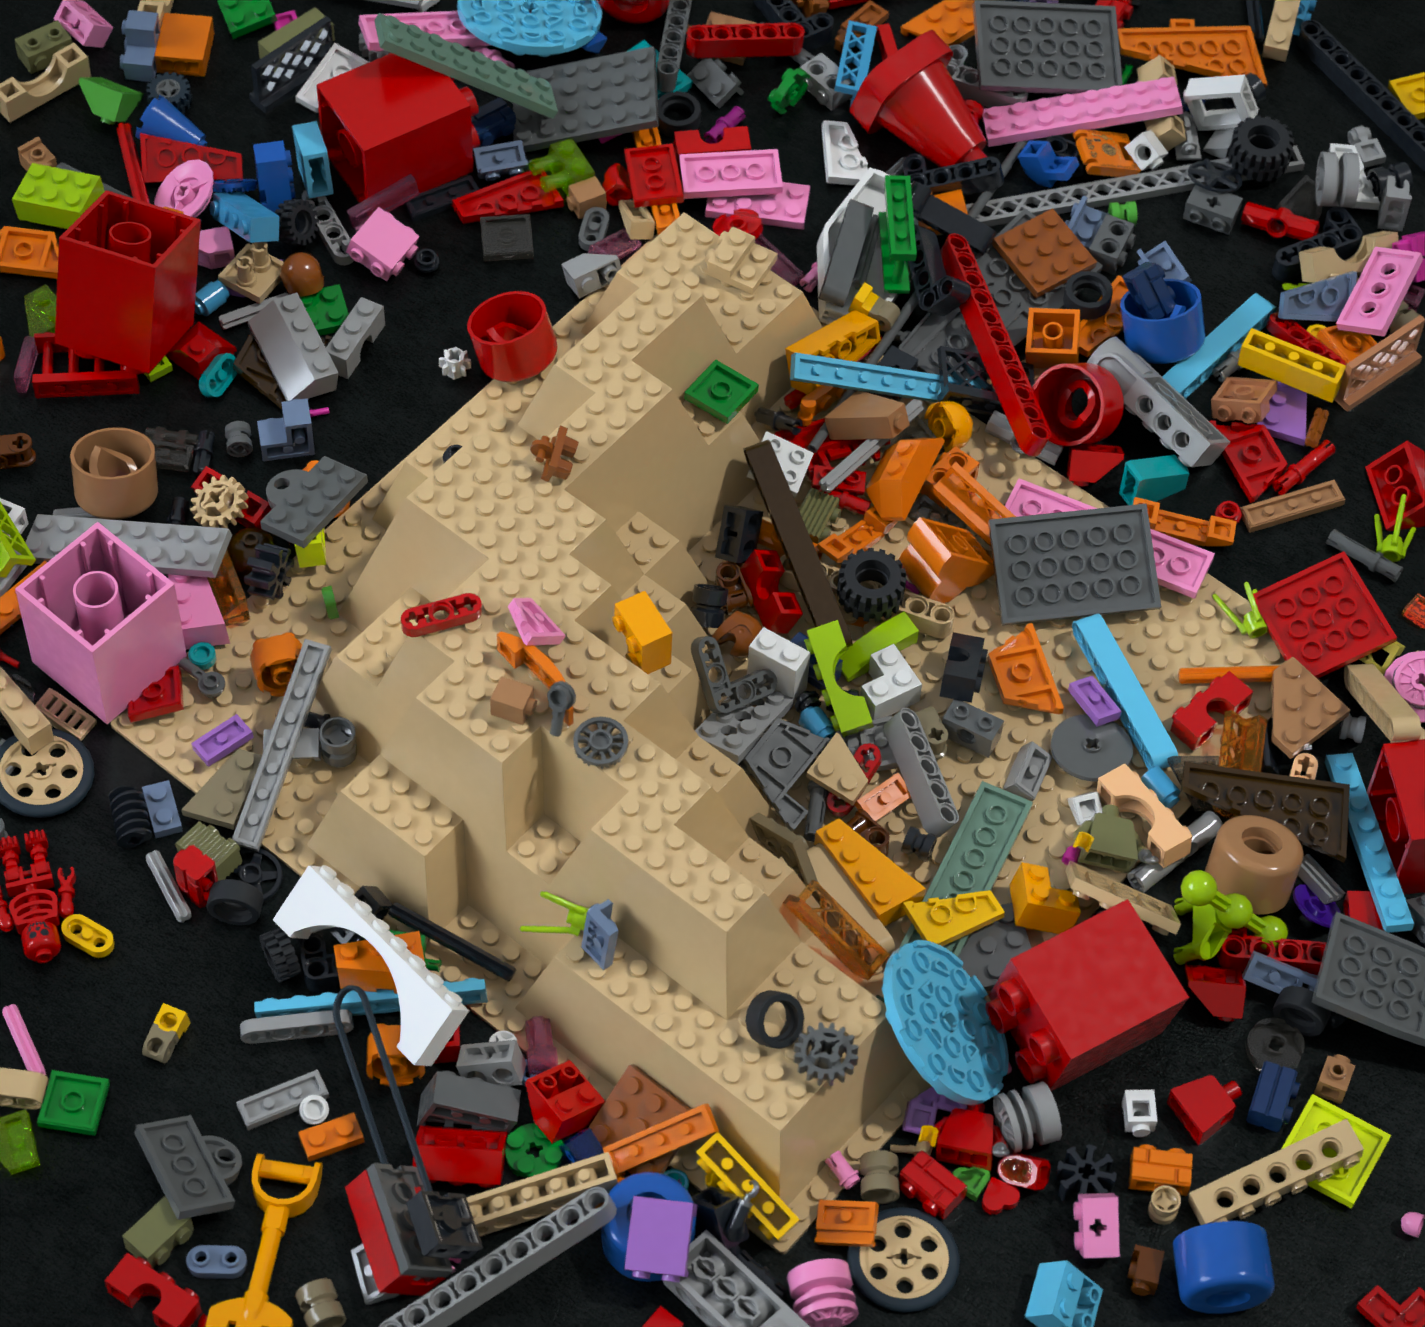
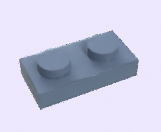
(162, 809)

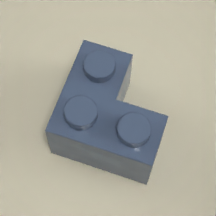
(140, 44)
(287, 435)

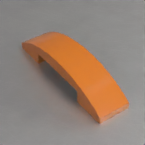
(1189, 529)
(860, 536)
(517, 653)

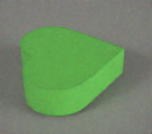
(330, 602)
(975, 1179)

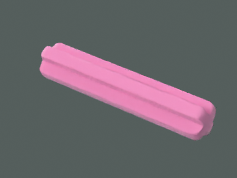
(22, 1039)

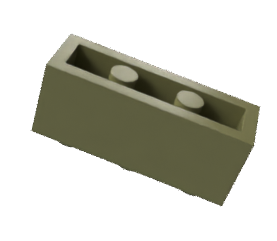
(289, 31)

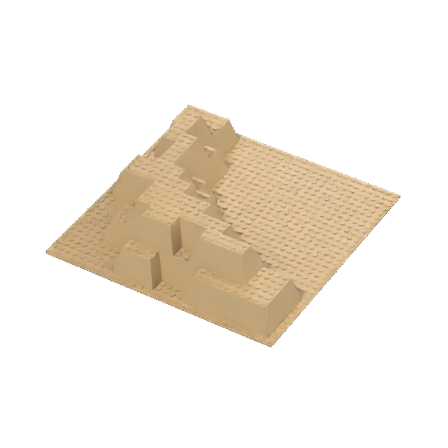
(486, 813)

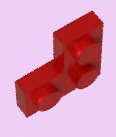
(1386, 1312)

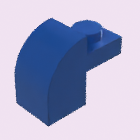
(1044, 166)

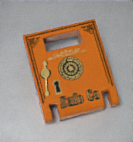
(1105, 153)

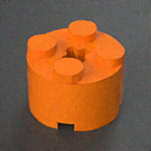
(274, 662)
(402, 1067)

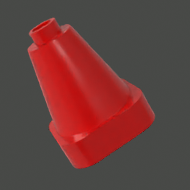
(920, 103)

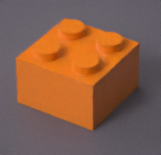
(1052, 337)

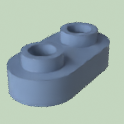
(215, 1264)

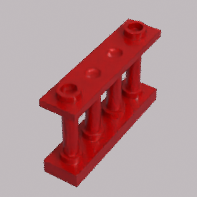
(75, 382)

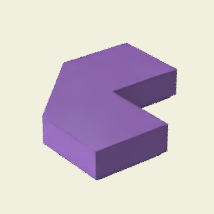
(923, 1110)

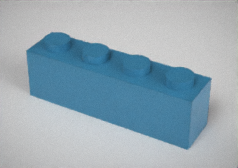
(245, 217)

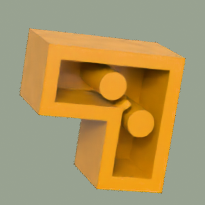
(645, 632)
(1038, 904)

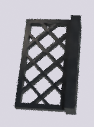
(290, 77)
(971, 398)

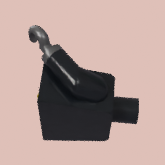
(724, 1213)

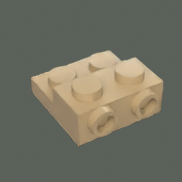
(740, 260)

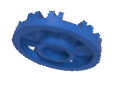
(234, 185)

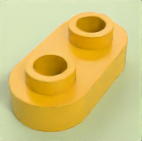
(89, 937)

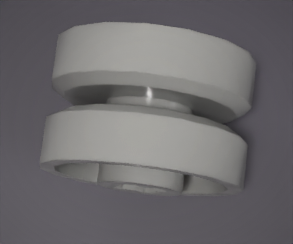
(1337, 179)

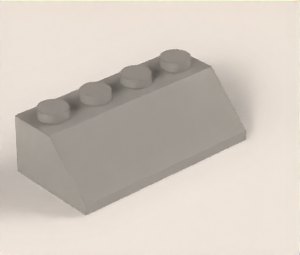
(293, 349)

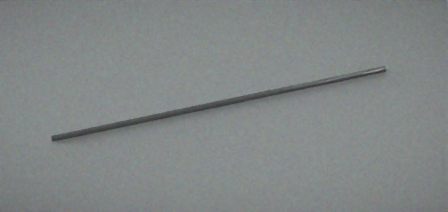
(913, 301)

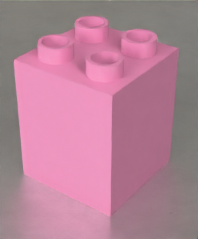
(101, 622)

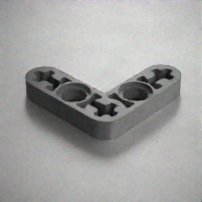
(722, 685)

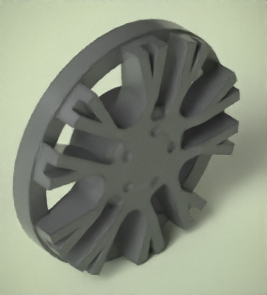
(600, 742)

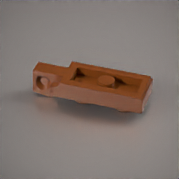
(868, 14)

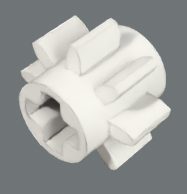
(454, 363)

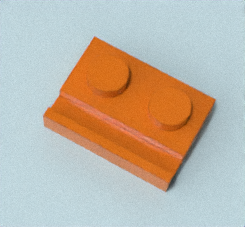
(846, 1223)

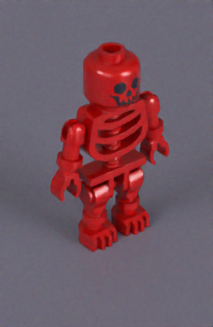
(34, 908)

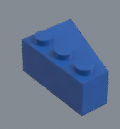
(273, 174)

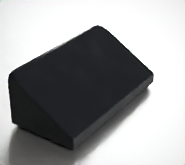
(1271, 755)

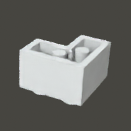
(892, 685)

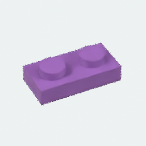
(1094, 701)
(222, 740)

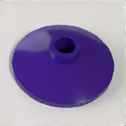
(1313, 907)

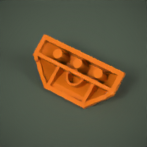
(902, 476)

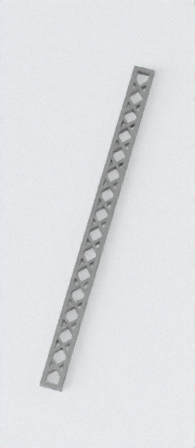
(1111, 186)

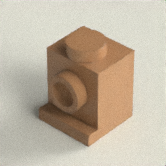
(35, 153)
(1335, 1078)

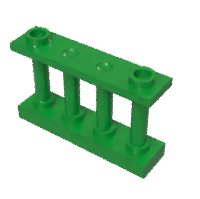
(897, 234)

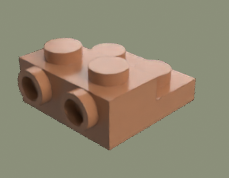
(1243, 399)

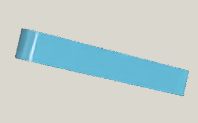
(1227, 337)
(1125, 690)

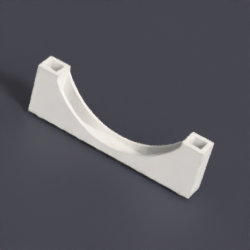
(426, 1006)

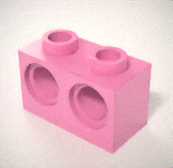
(83, 23)

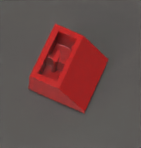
(562, 1101)

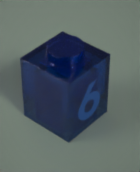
(581, 1146)

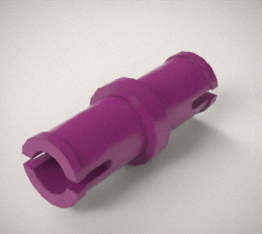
(730, 120)

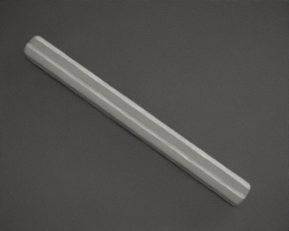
(862, 453)

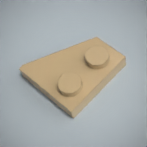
(838, 771)

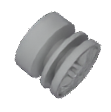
(1028, 1117)

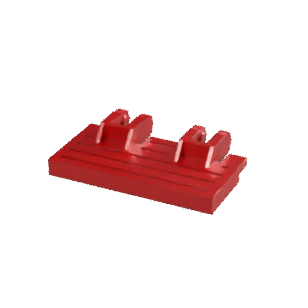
(833, 448)

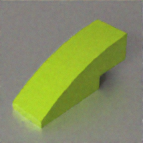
(896, 631)

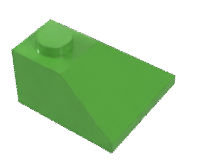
(109, 99)

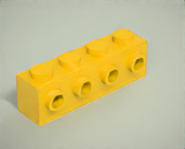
(1291, 365)
(734, 1178)

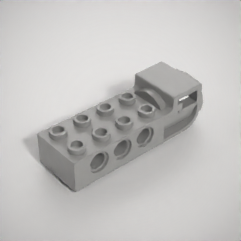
(1160, 406)
(727, 1292)

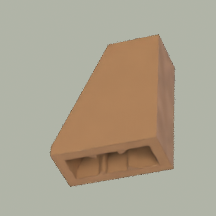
(867, 417)

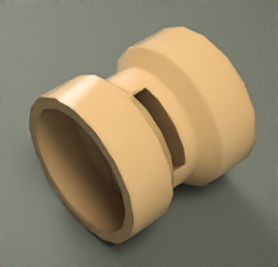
(1168, 1200)

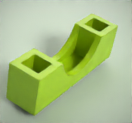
(850, 710)

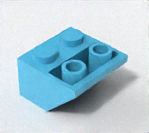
(1063, 1297)

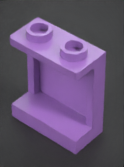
(659, 1238)

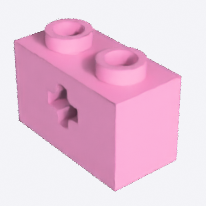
(1106, 1239)

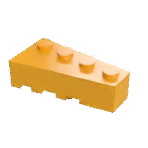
(842, 339)
(872, 873)

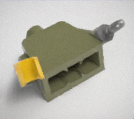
(1111, 842)

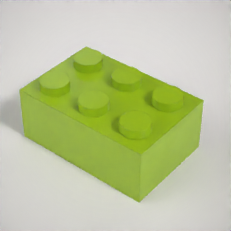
(55, 195)

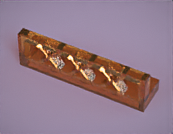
(229, 593)
(1247, 746)
(827, 934)

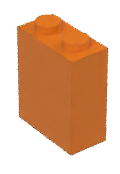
(184, 44)

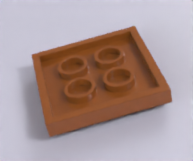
(1043, 252)
(633, 1107)

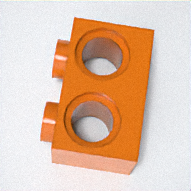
(943, 465)

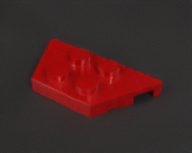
(1252, 457)

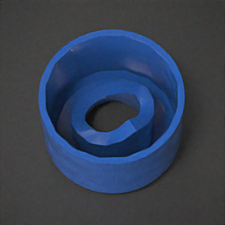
(1172, 336)
(616, 1232)
(1223, 1267)

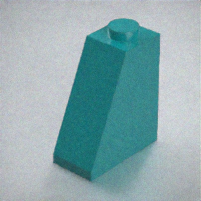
(1153, 478)

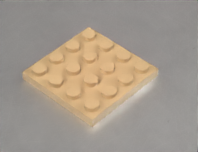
(1110, 892)

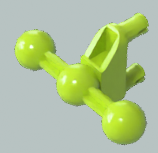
(1216, 917)

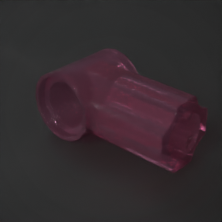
(540, 1051)

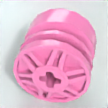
(823, 1293)

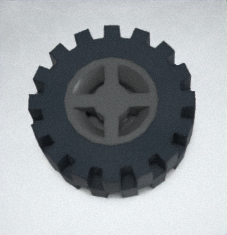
(173, 88)

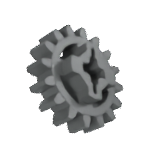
(825, 1054)

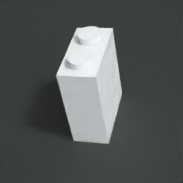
(783, 658)

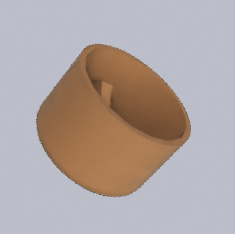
(114, 473)
(1256, 860)

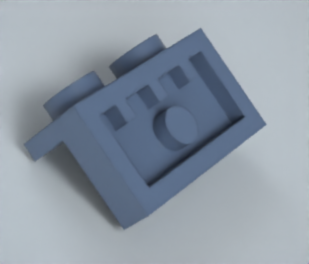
(1085, 222)
(600, 934)

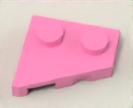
(533, 623)

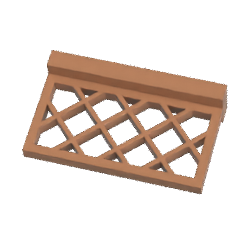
(1380, 365)

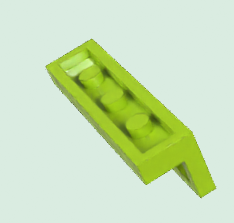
(8, 544)

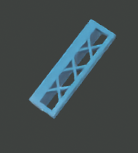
(865, 44)

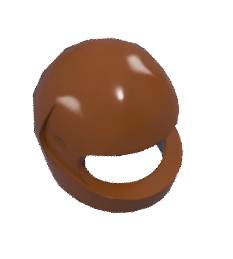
(302, 274)
(741, 630)

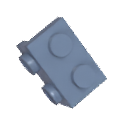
(500, 160)
(1167, 260)

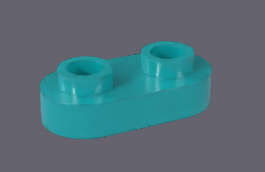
(215, 379)

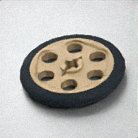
(38, 804)
(925, 1292)

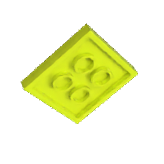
(1345, 1183)

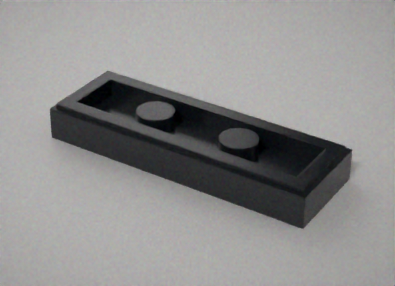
(439, 198)

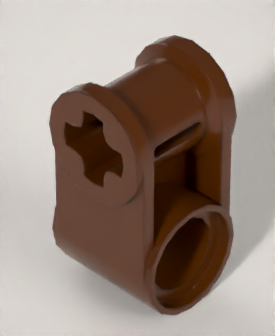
(12, 450)
(739, 593)
(870, 830)

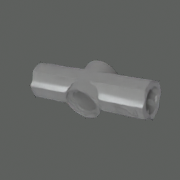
(1000, 428)

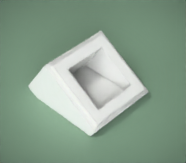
(1085, 806)

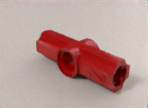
(1265, 219)

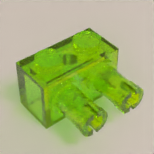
(566, 165)

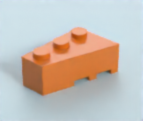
(364, 966)

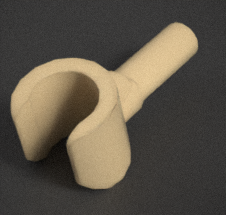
(924, 1145)

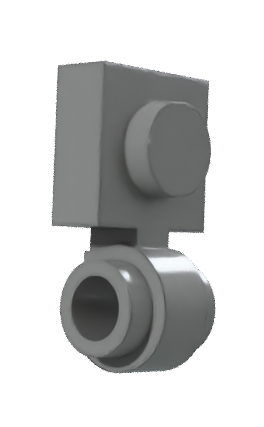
(1368, 149)

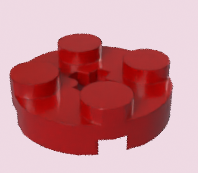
(743, 219)

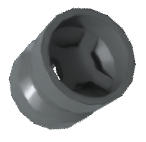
(238, 439)

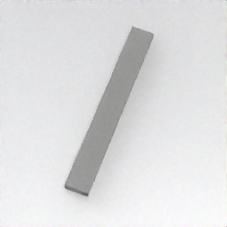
(281, 745)

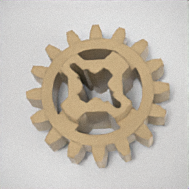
(219, 502)

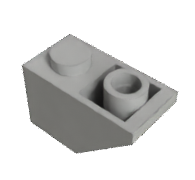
(590, 272)

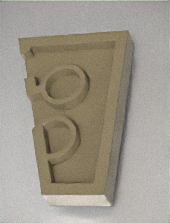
(225, 792)

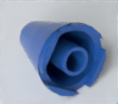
(166, 121)

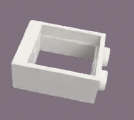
(1220, 87)

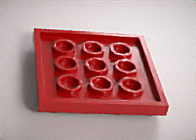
(1324, 616)

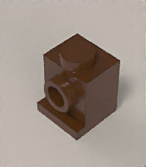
(1145, 1270)

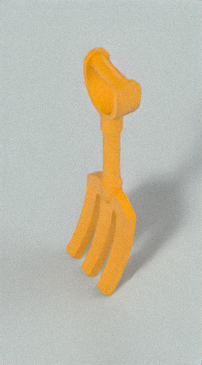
(254, 1308)

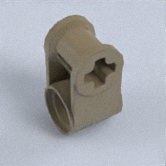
(934, 731)

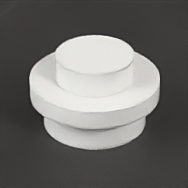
(314, 1109)

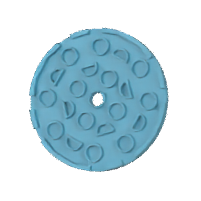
(547, 30)
(944, 1022)

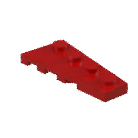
(163, 155)
(508, 197)

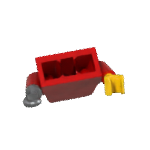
(966, 1138)

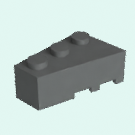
(468, 1102)

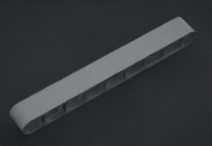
(508, 1259)

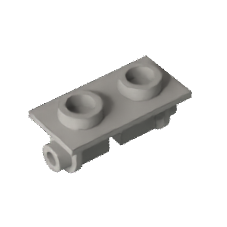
(1190, 148)

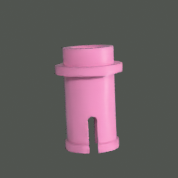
(810, 279)
(843, 1170)

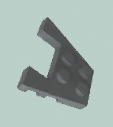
(780, 761)

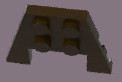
(255, 369)

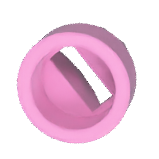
(1412, 1223)

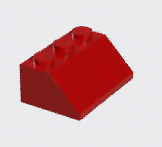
(1397, 474)
(462, 1155)

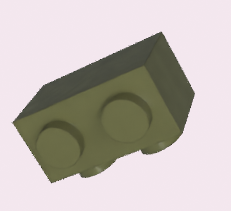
(38, 46)

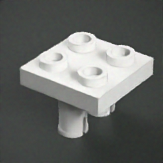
(792, 459)

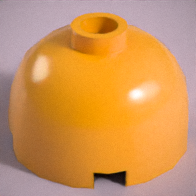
(950, 422)

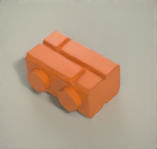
(1159, 1168)

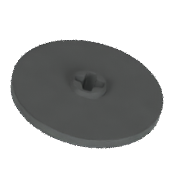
(1076, 734)

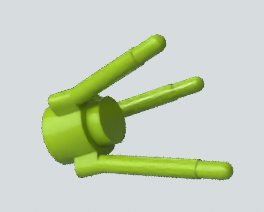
(1392, 546)
(1253, 621)
(575, 917)

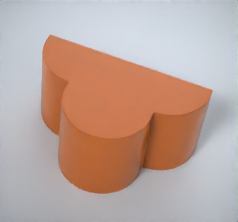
(944, 560)

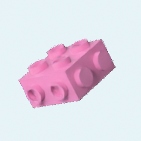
(383, 244)

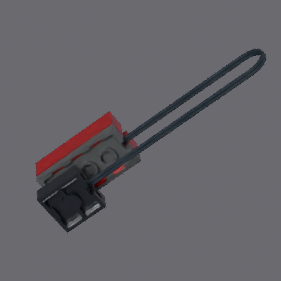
(399, 1217)

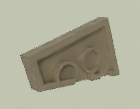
(784, 844)

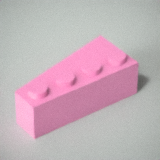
(199, 611)

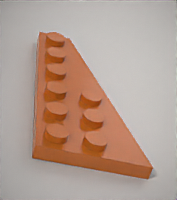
(1196, 49)

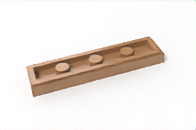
(1292, 506)

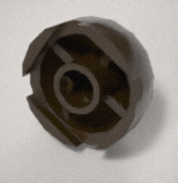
(243, 546)

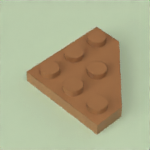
(1301, 708)

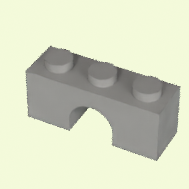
(362, 324)

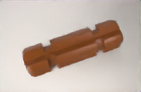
(1316, 428)

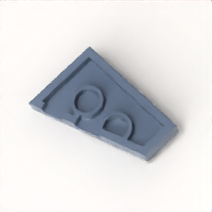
(1318, 300)

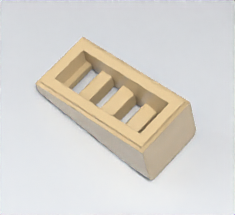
(637, 221)
(50, 705)

